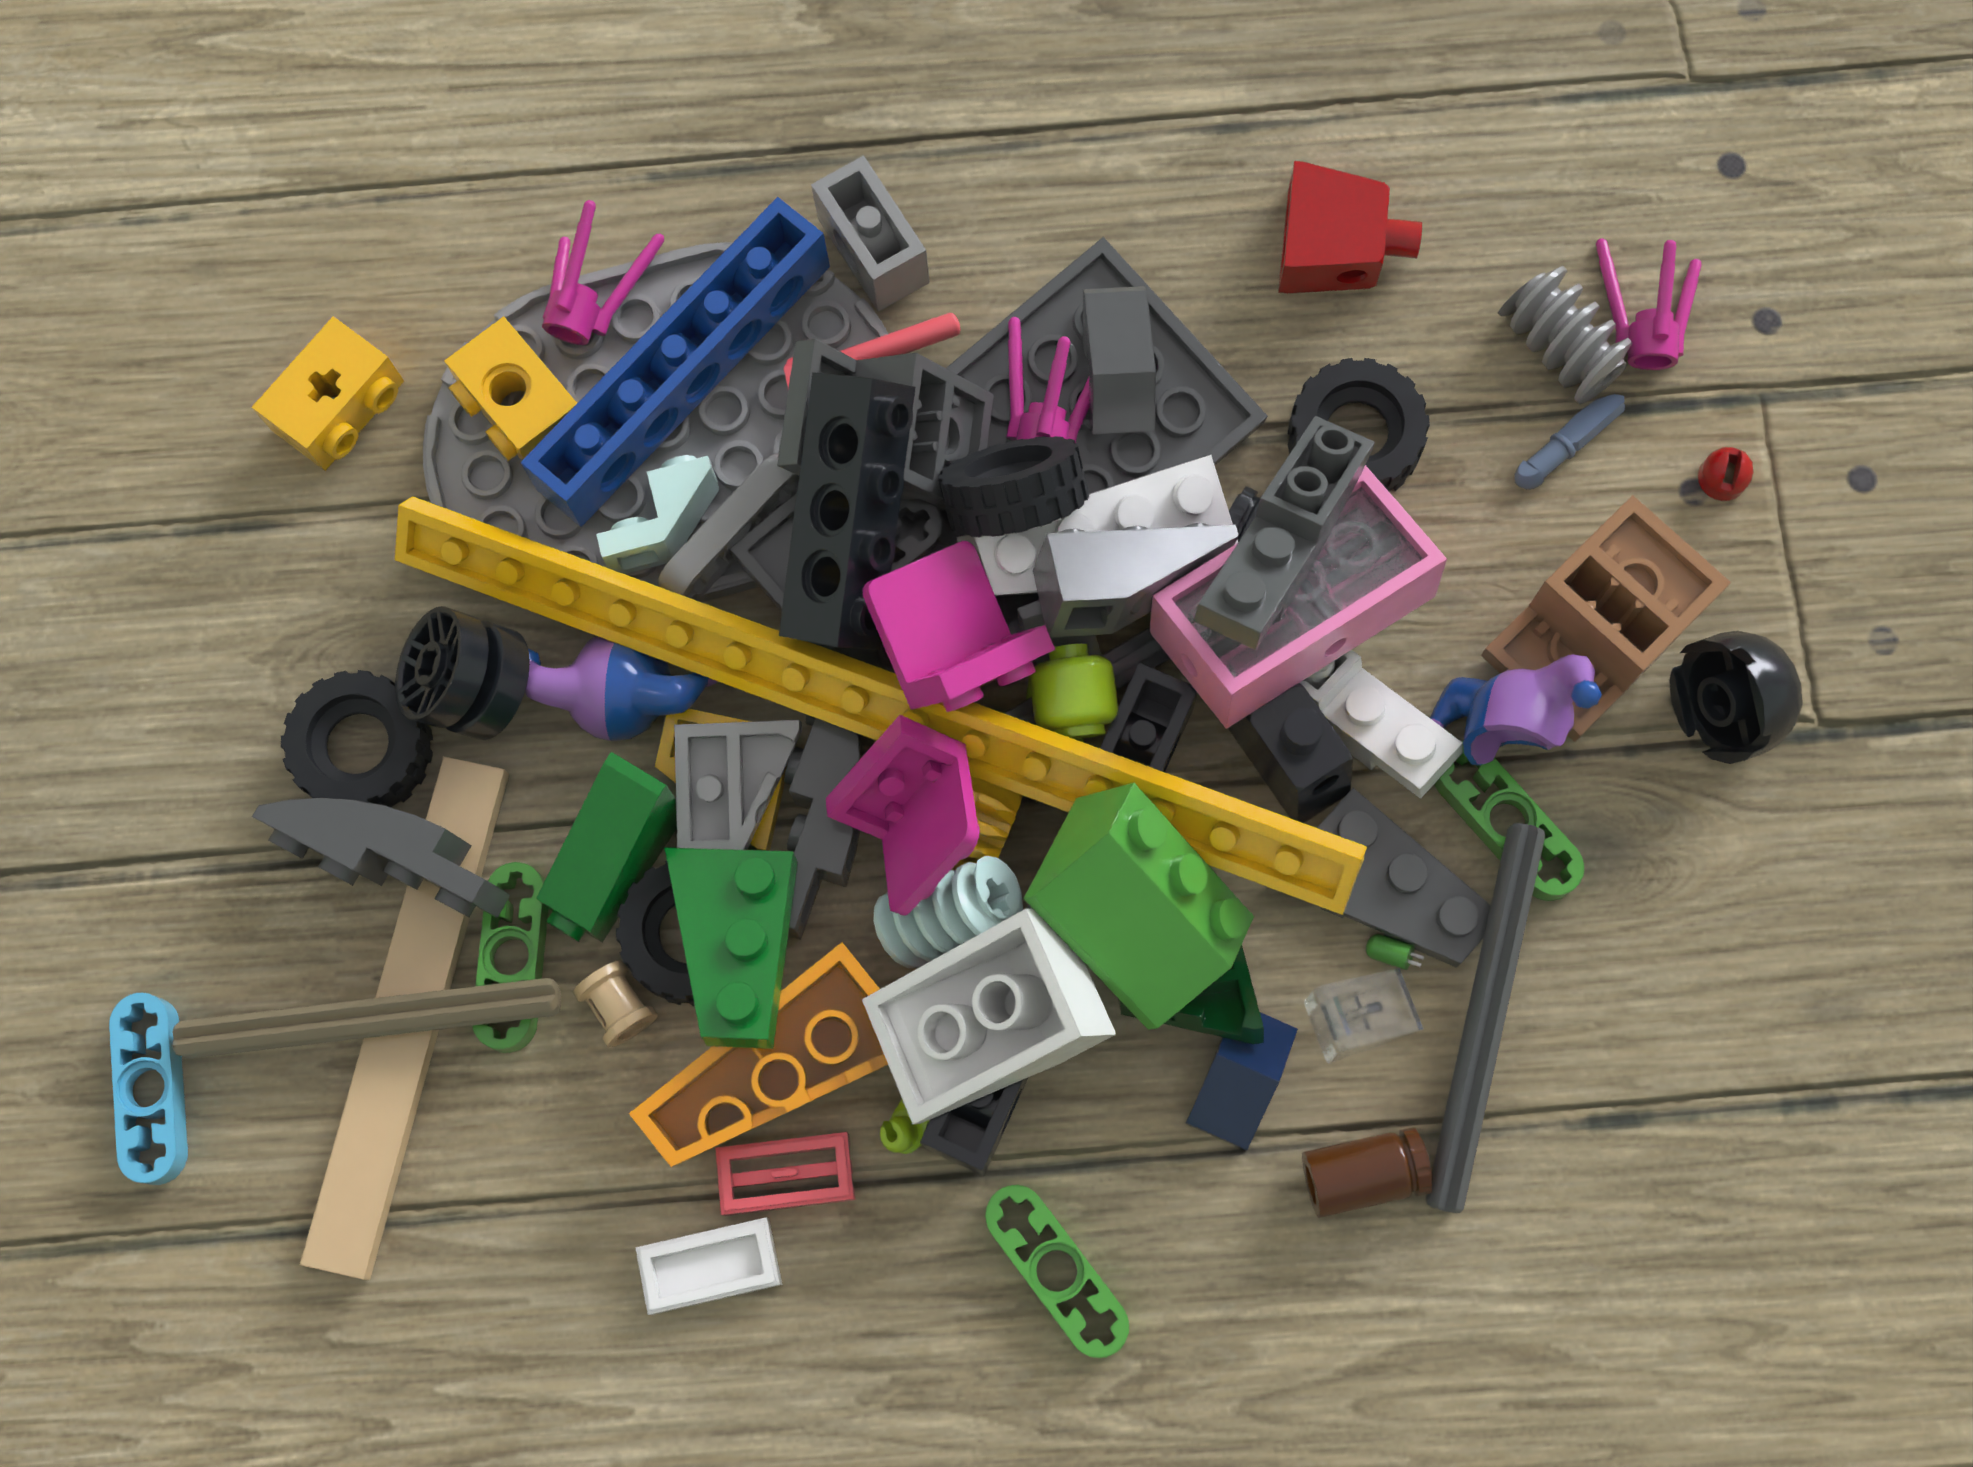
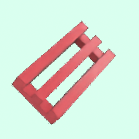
(840, 1167)

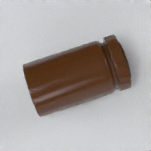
(1367, 1172)

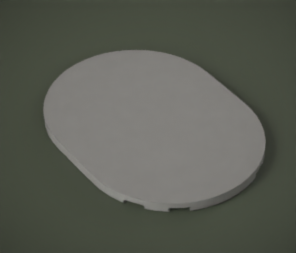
(732, 425)

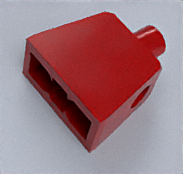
(1339, 231)

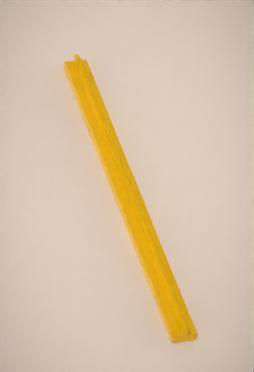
(865, 697)

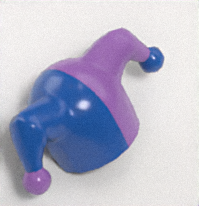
(613, 689)
(1518, 706)

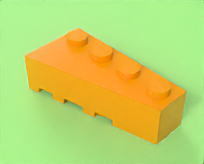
(817, 1048)

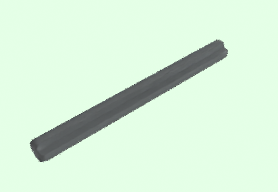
(1485, 1018)

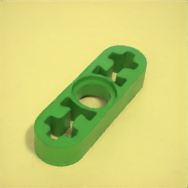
(1555, 843)
(492, 937)
(1100, 1302)

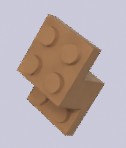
(1614, 602)

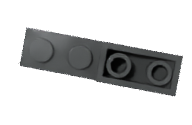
(1285, 534)
(379, 843)
(819, 843)

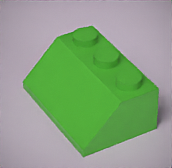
(1138, 904)

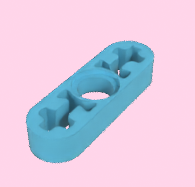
(171, 1105)

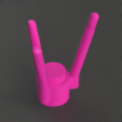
(572, 307)
(1656, 333)
(1045, 417)

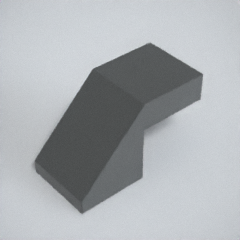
(1119, 360)

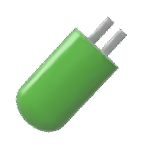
(1392, 951)

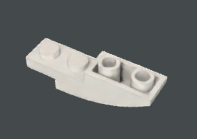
(1382, 725)

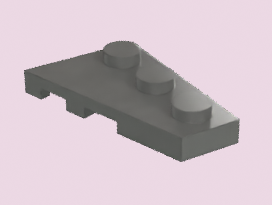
(1405, 887)

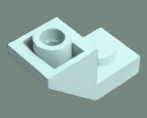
(681, 497)

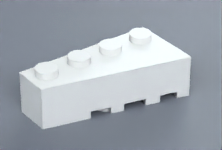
(1158, 500)

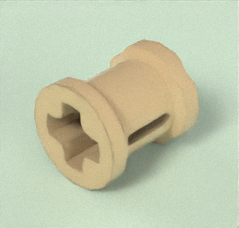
(615, 1003)

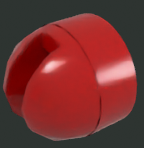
(1714, 469)

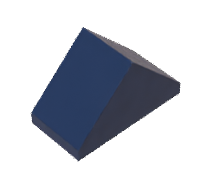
(1242, 1084)

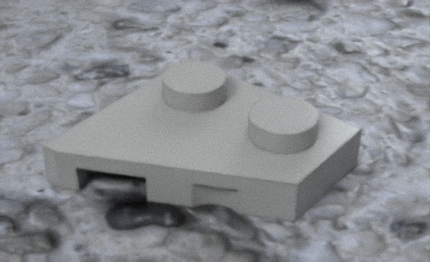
(728, 779)

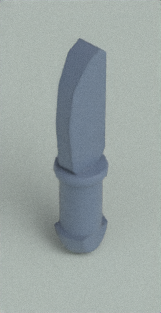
(1569, 439)

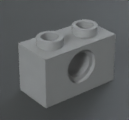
(871, 233)

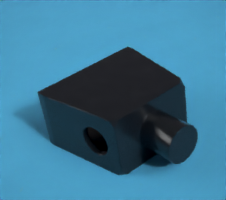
(1296, 752)

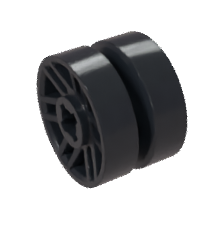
(462, 674)

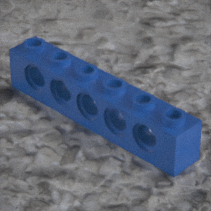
(677, 362)

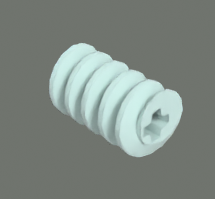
(959, 909)

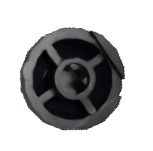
(1736, 695)

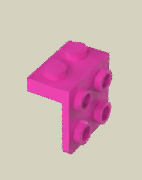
(949, 629)
(918, 800)

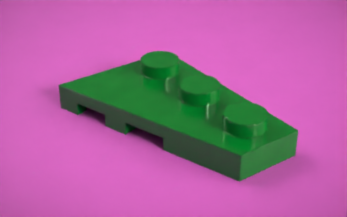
(734, 938)

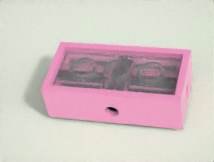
(1362, 582)

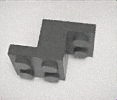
(948, 412)

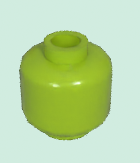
(1074, 692)

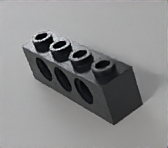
(845, 507)

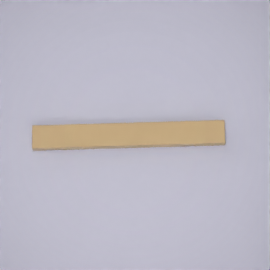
(394, 1067)

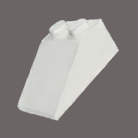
(986, 1016)

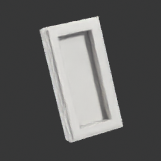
(708, 1266)

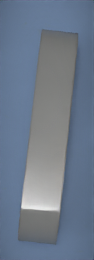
(707, 552)

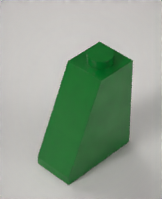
(608, 849)

